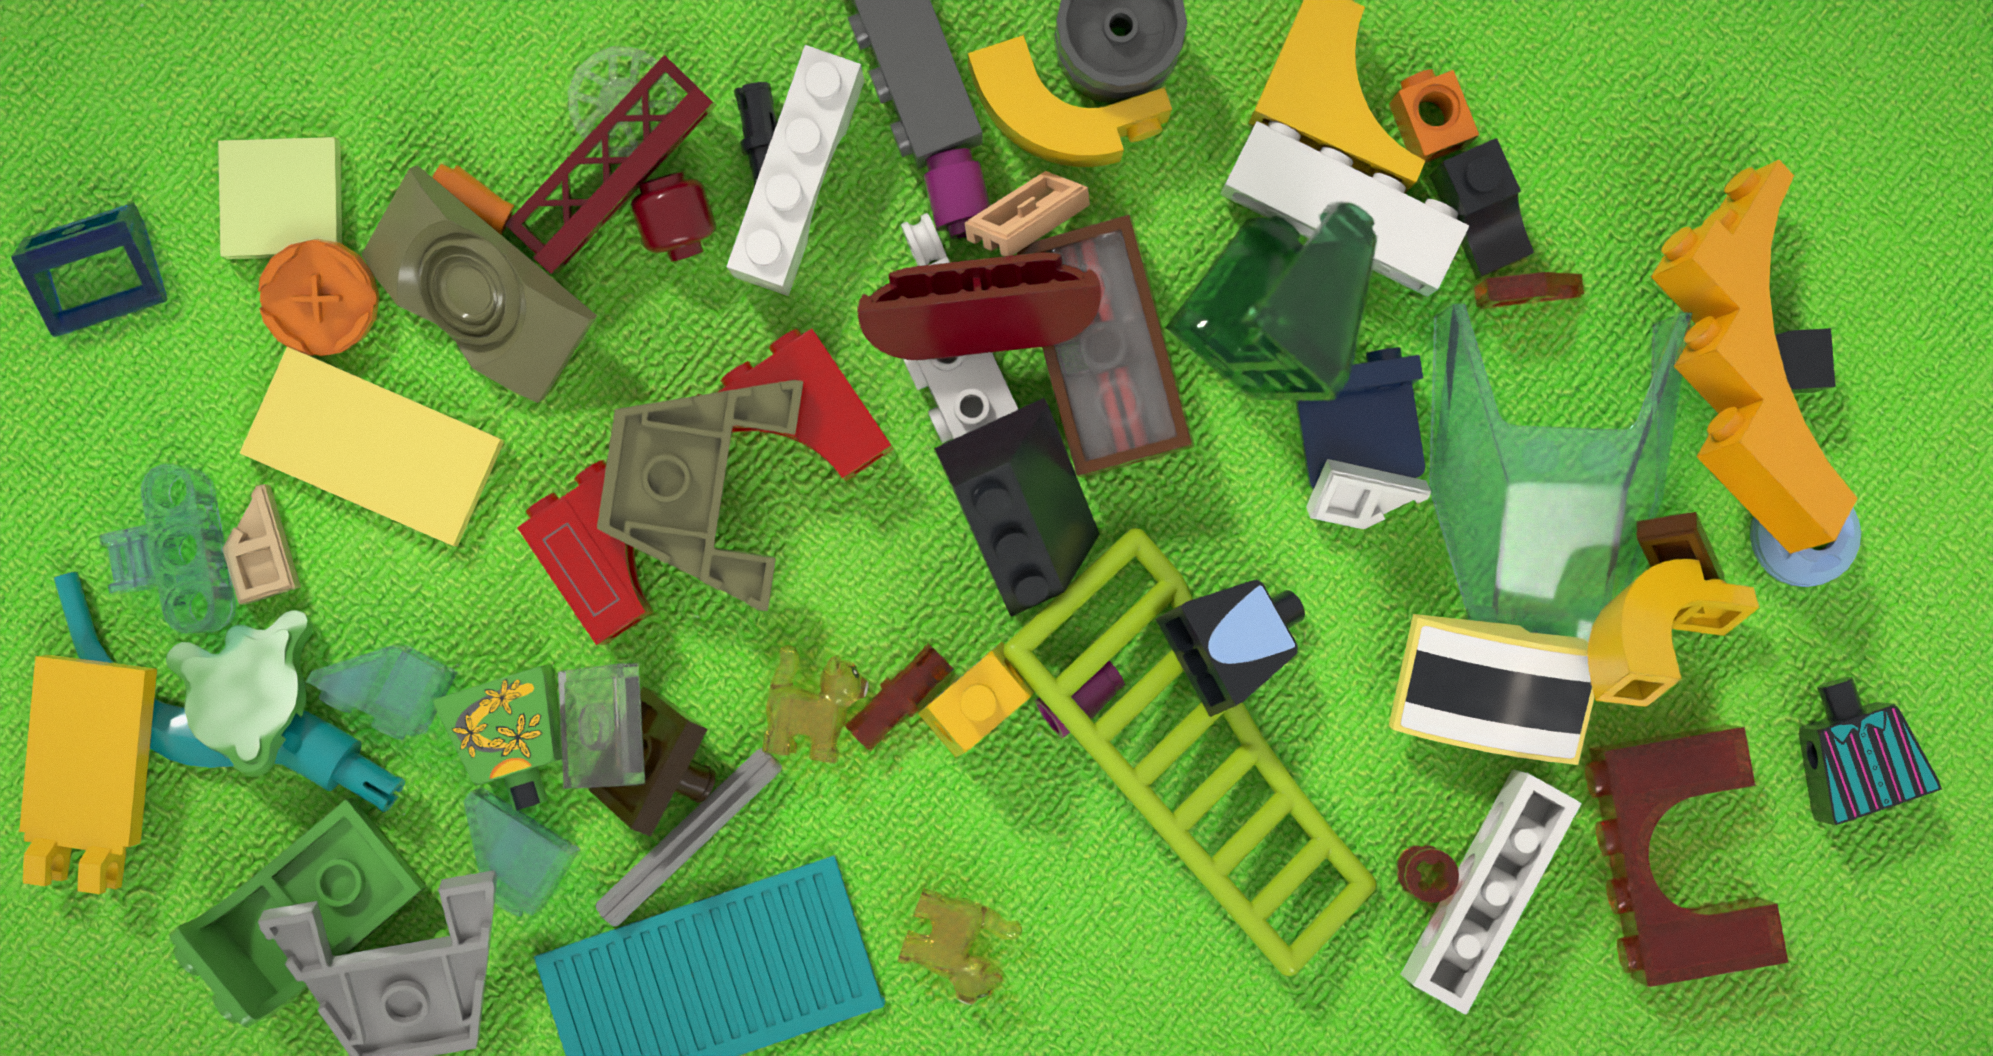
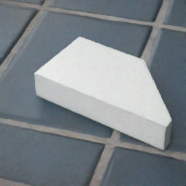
(1360, 494)

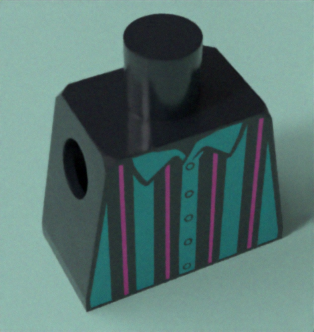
(1861, 757)

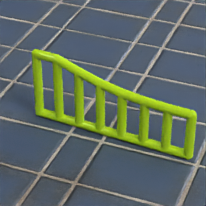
(1136, 781)

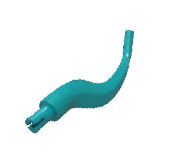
(311, 744)

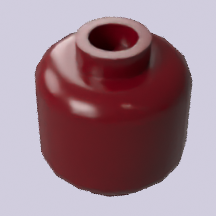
(673, 215)

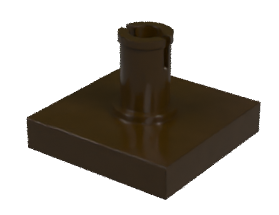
(668, 750)

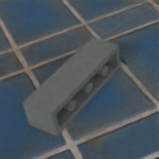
(916, 76)

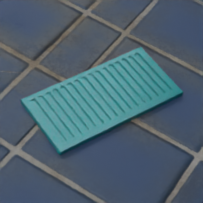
(716, 972)

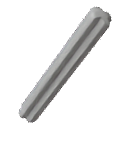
(688, 837)

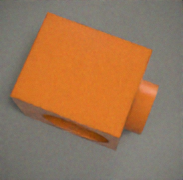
(1427, 140)

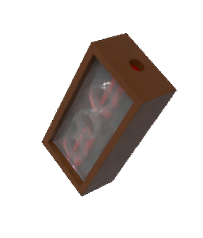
(1117, 374)

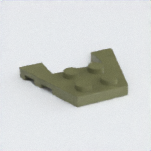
(670, 477)

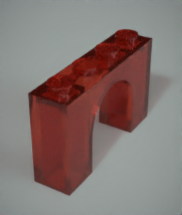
(1634, 790)

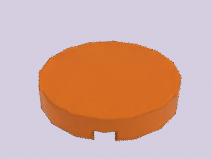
(318, 297)

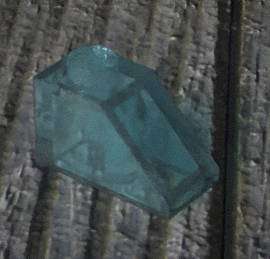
(521, 850)

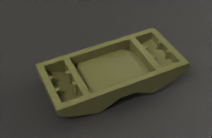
(475, 287)

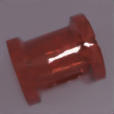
(1443, 868)

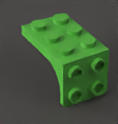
(337, 863)

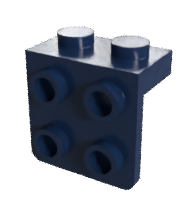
(1369, 421)

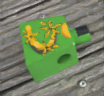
(507, 731)

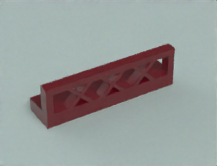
(625, 179)

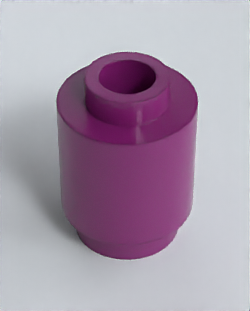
(955, 190)

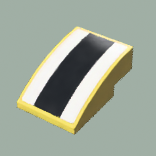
(1494, 689)

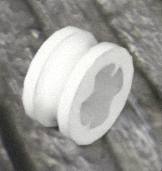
(923, 241)

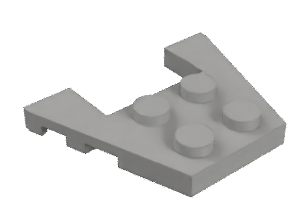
(402, 996)

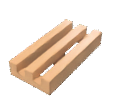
(1027, 213)

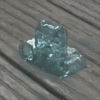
(152, 556)

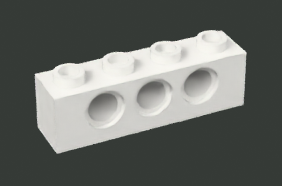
(1491, 890)

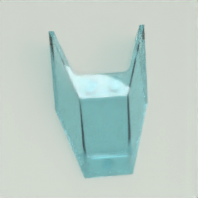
(1537, 512)

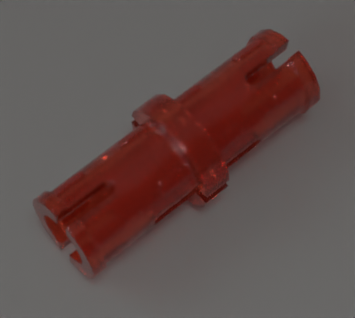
(899, 697)

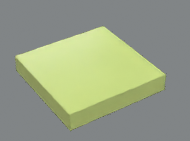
(278, 194)

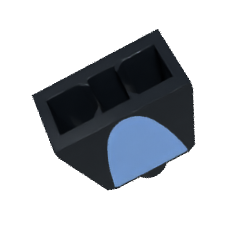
(1232, 641)

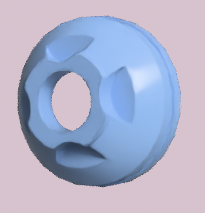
(1807, 566)

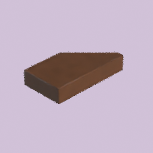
(1678, 538)

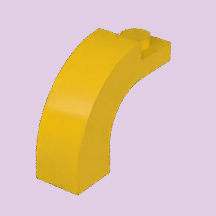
(1047, 125)
(1632, 636)

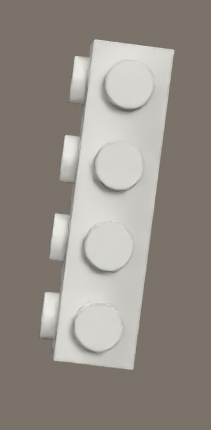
(1297, 182)
(965, 389)

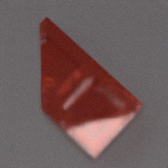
(1528, 289)

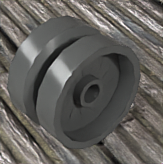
(1115, 66)

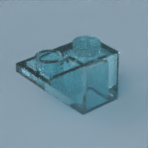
(390, 685)

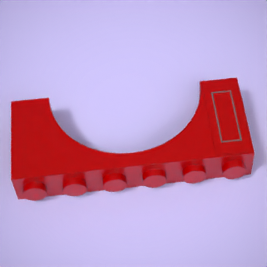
(600, 571)

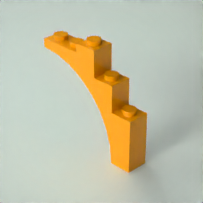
(1734, 362)

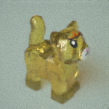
(817, 715)
(946, 950)

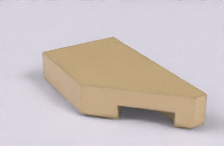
(259, 551)

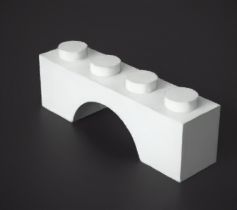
(794, 169)

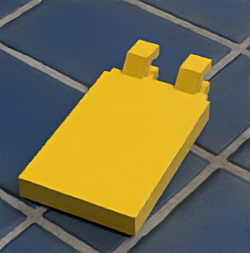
(85, 769)

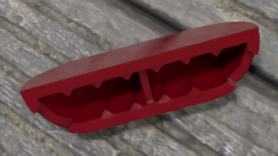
(979, 306)

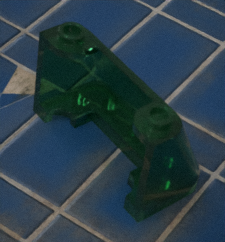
(1281, 312)

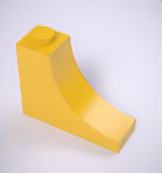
(1320, 95)

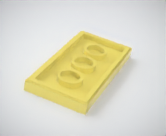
(372, 446)

